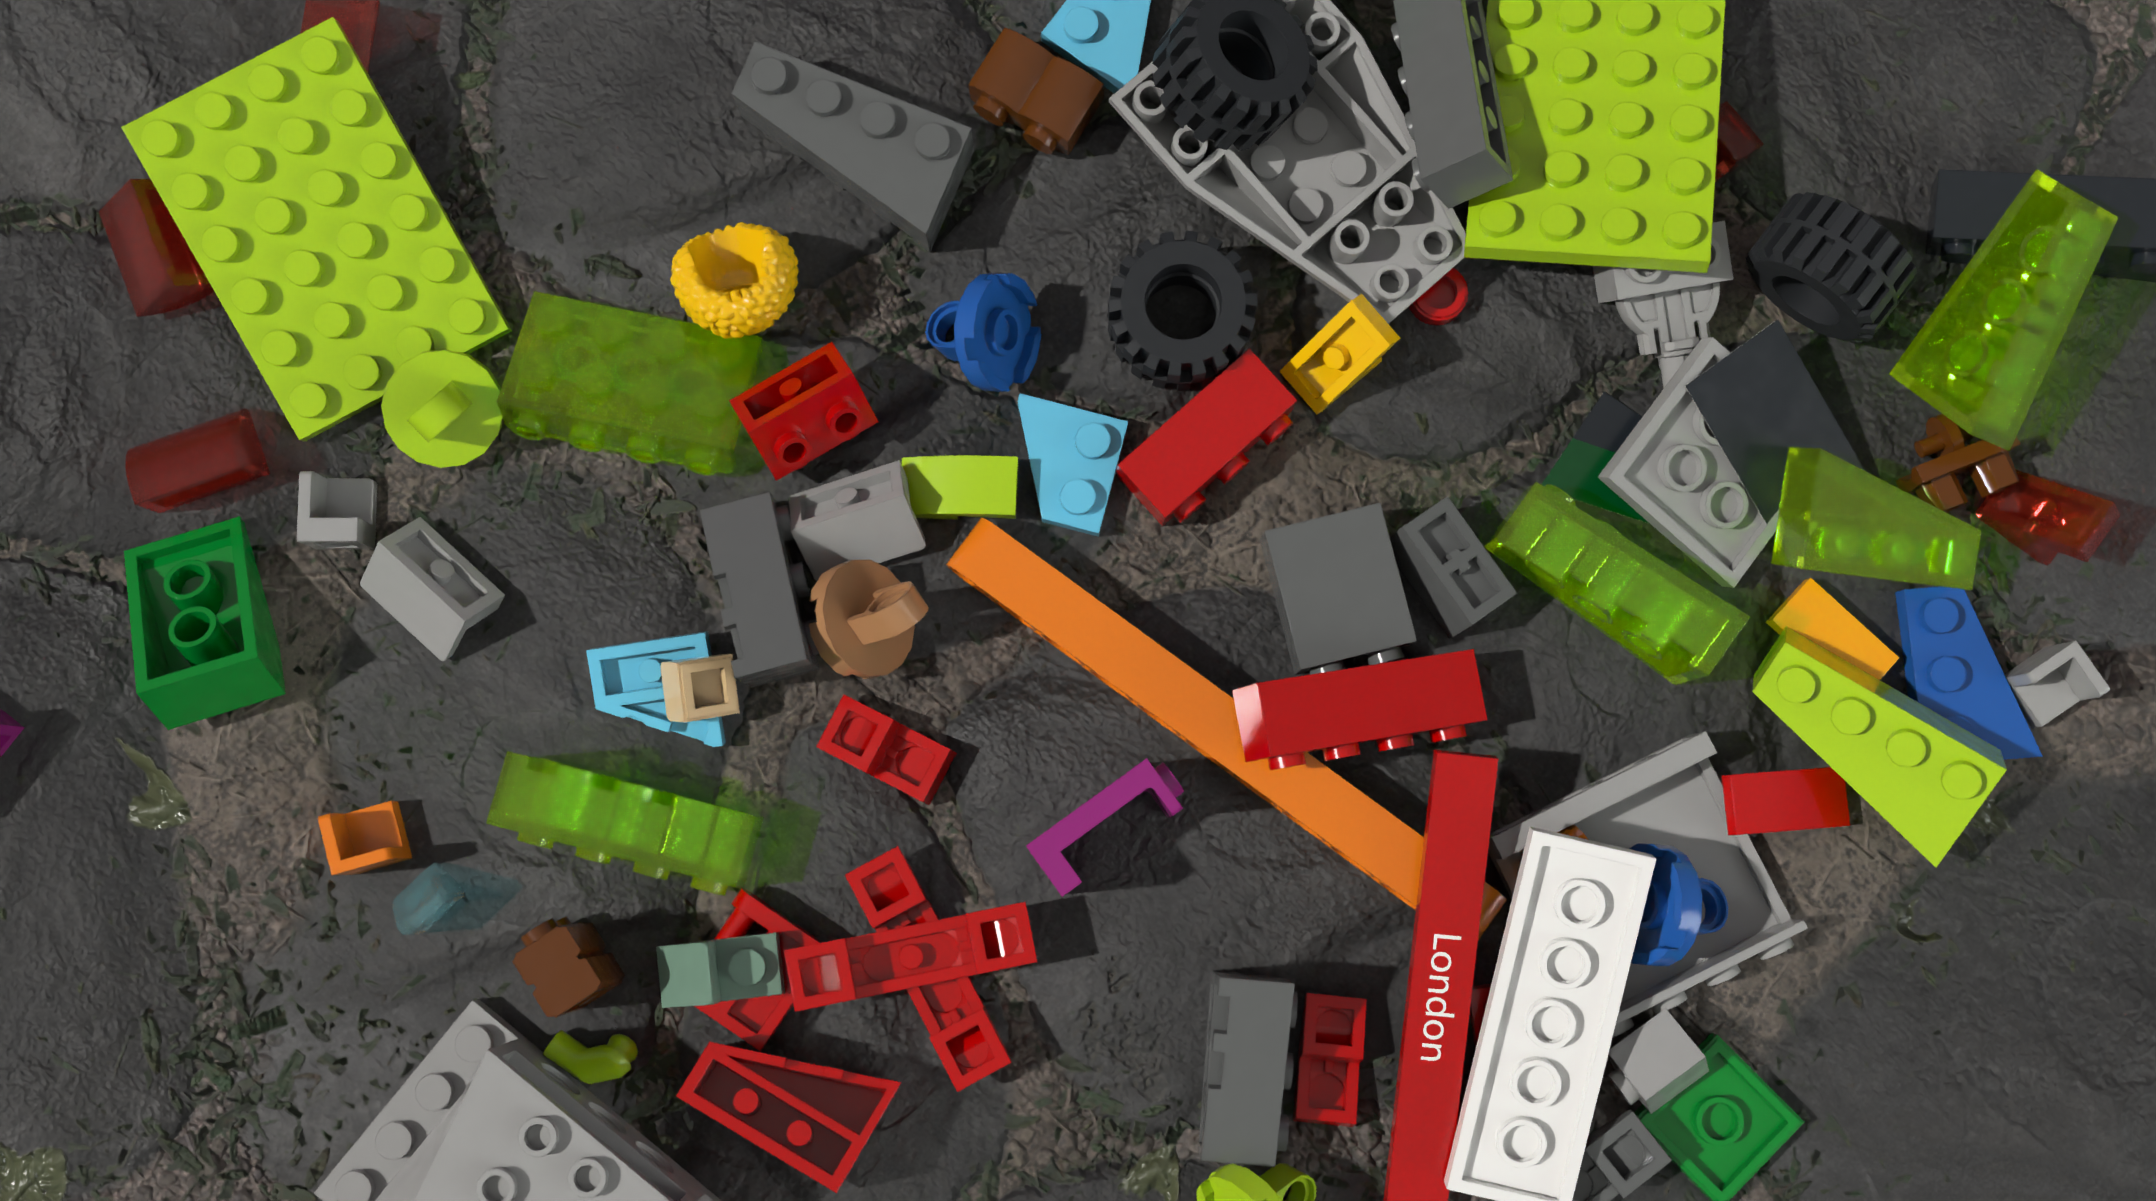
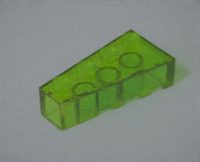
(2008, 311)
(1616, 585)
(626, 821)

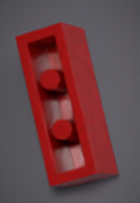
(1207, 439)

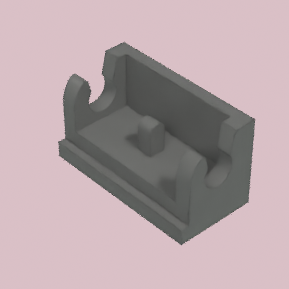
(1449, 568)

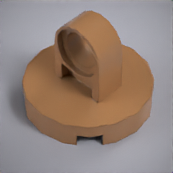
(864, 618)

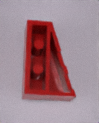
(790, 1108)

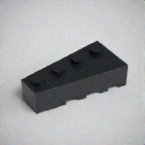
(1971, 203)

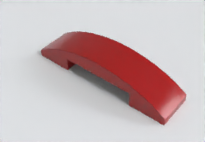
(910, 956)
(949, 1008)

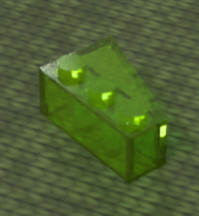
(1865, 527)

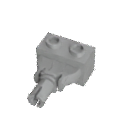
(1667, 306)

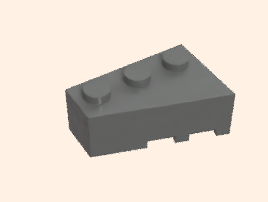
(760, 589)

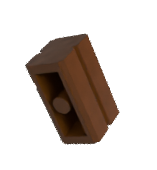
(566, 966)

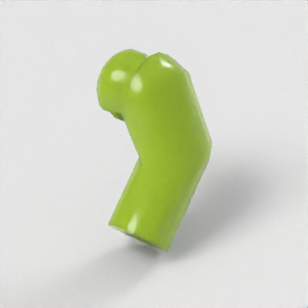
(593, 1063)

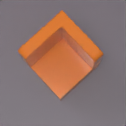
(364, 838)

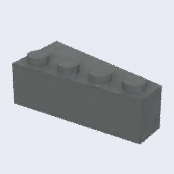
(862, 139)

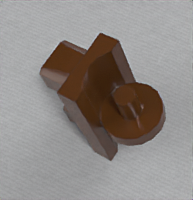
(1936, 479)

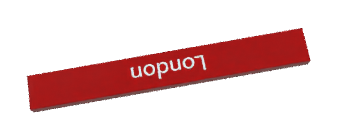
(1441, 974)

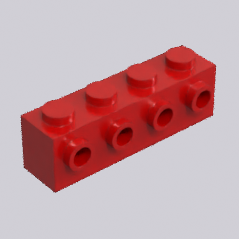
(1357, 706)

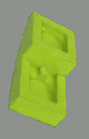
(962, 486)

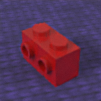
(804, 411)

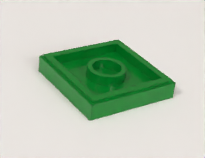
(1722, 1124)

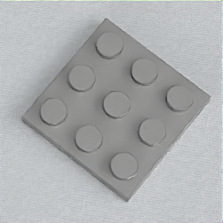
(1684, 482)

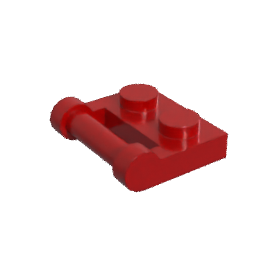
(758, 1017)

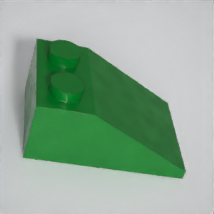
(201, 625)

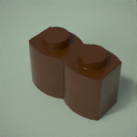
(1035, 92)

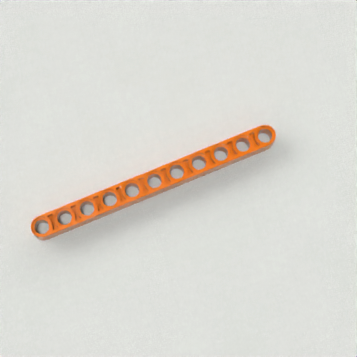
(1193, 710)

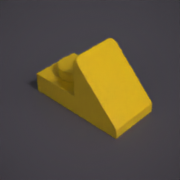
(1340, 354)

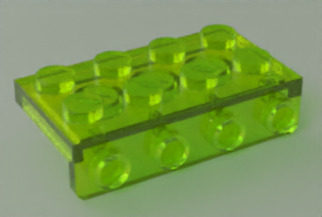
(627, 383)

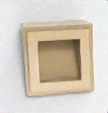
(699, 688)

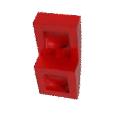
(886, 749)
(1785, 801)
(1329, 1060)

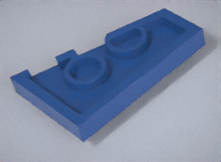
(1956, 670)

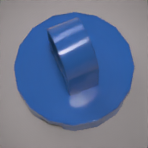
(990, 331)
(1675, 908)

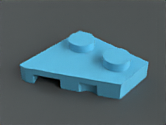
(1101, 37)
(1071, 461)
(630, 685)

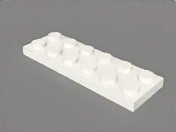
(1549, 1019)

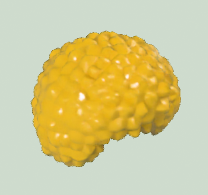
(735, 279)

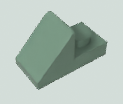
(720, 970)

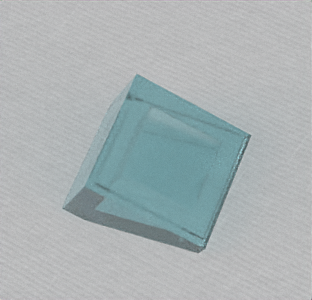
(425, 900)

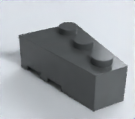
(1246, 1068)

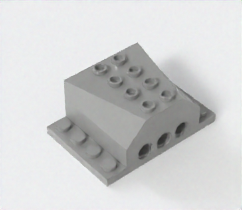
(501, 1125)

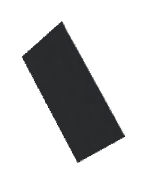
(1760, 406)

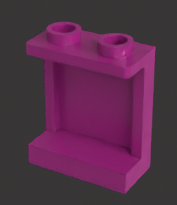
(1142, 778)

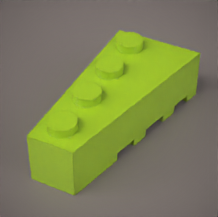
(1888, 747)

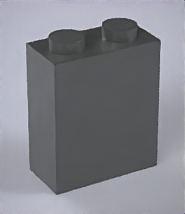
(1338, 590)

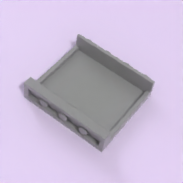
(1679, 803)

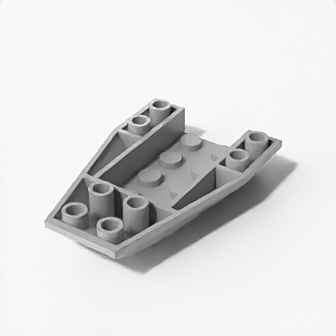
(1329, 184)

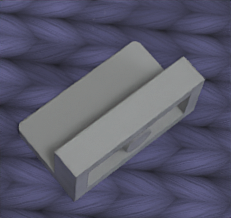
(856, 519)
(429, 587)

